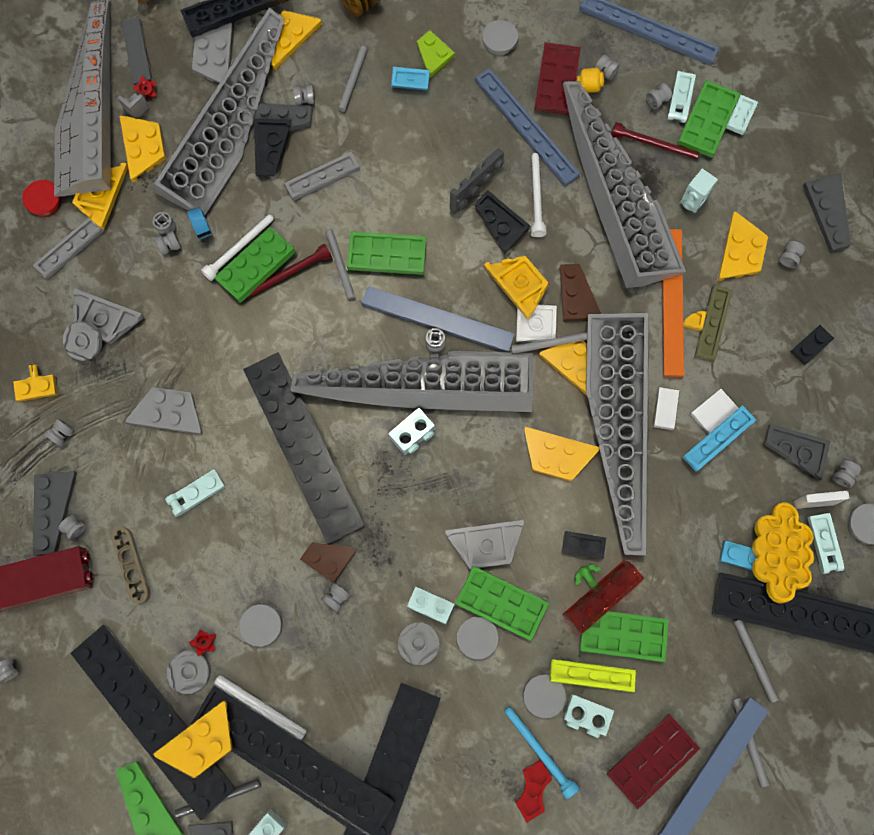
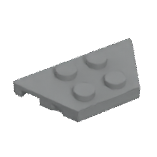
(213, 53)
(108, 317)
(167, 411)
(486, 544)

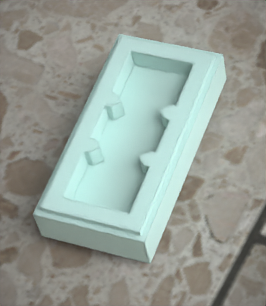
(742, 114)

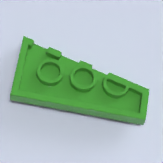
(143, 803)

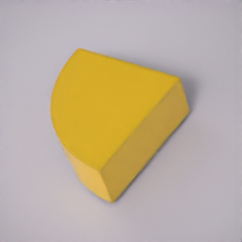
(695, 321)

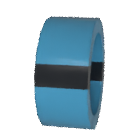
(199, 223)

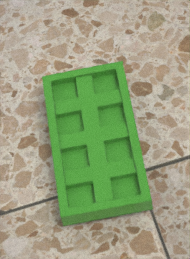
(709, 119)
(386, 253)
(255, 264)
(502, 603)
(627, 636)

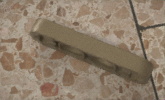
(134, 563)

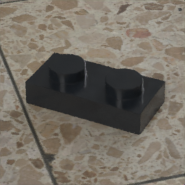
(812, 345)
(584, 545)

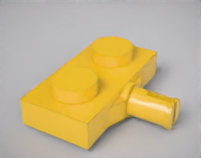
(35, 386)

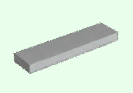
(322, 176)
(67, 248)

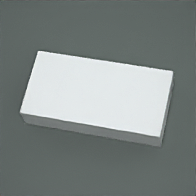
(666, 408)

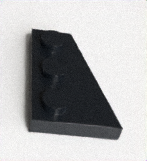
(269, 144)
(501, 221)

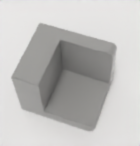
(134, 105)

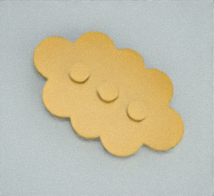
(782, 552)

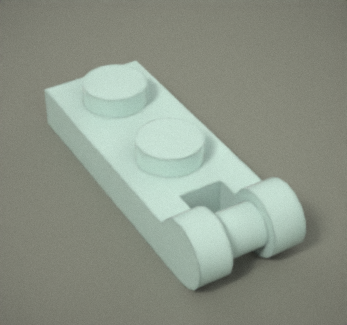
(681, 96)
(195, 493)
(826, 543)

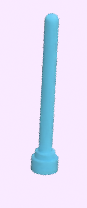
(568, 787)

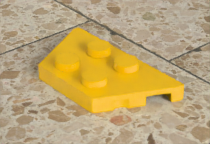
(294, 33)
(142, 145)
(99, 204)
(743, 249)
(520, 282)
(569, 361)
(557, 455)
(200, 743)

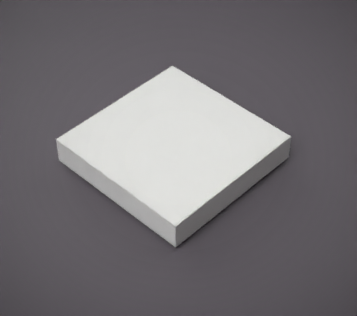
(537, 328)
(714, 411)
(821, 499)

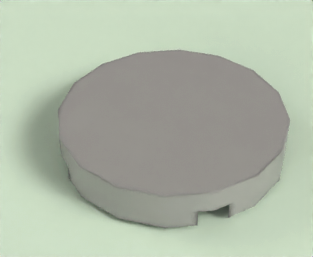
(500, 37)
(82, 340)
(862, 524)
(260, 625)
(477, 638)
(418, 643)
(188, 672)
(544, 697)

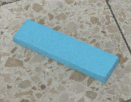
(719, 438)

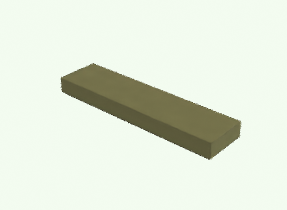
(713, 324)

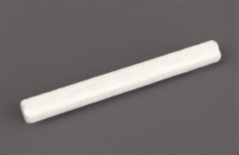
(260, 707)

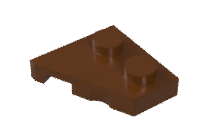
(328, 559)

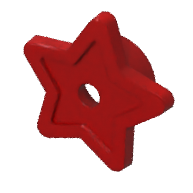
(150, 87)
(208, 646)

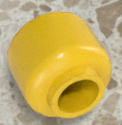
(591, 79)

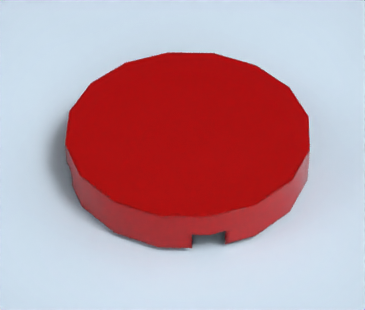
(40, 198)

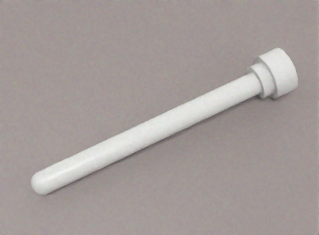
(538, 228)
(211, 270)

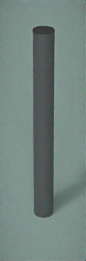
(242, 789)

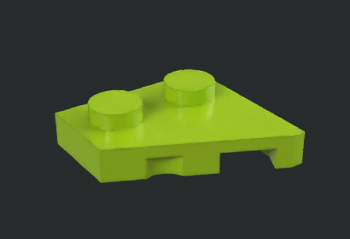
(434, 52)

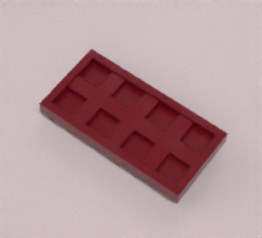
(557, 66)
(653, 761)

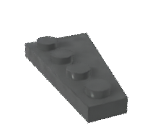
(471, 187)
(829, 208)
(50, 508)

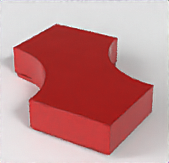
(530, 801)

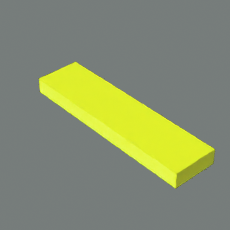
(592, 675)

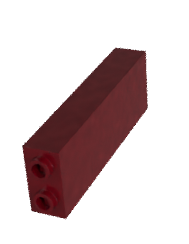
(44, 578)

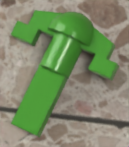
(584, 572)

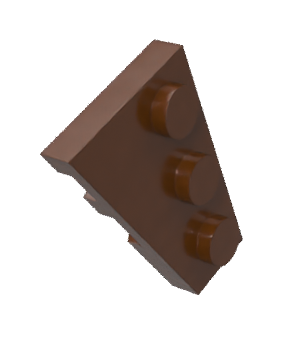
(576, 294)

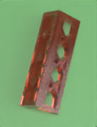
(603, 596)

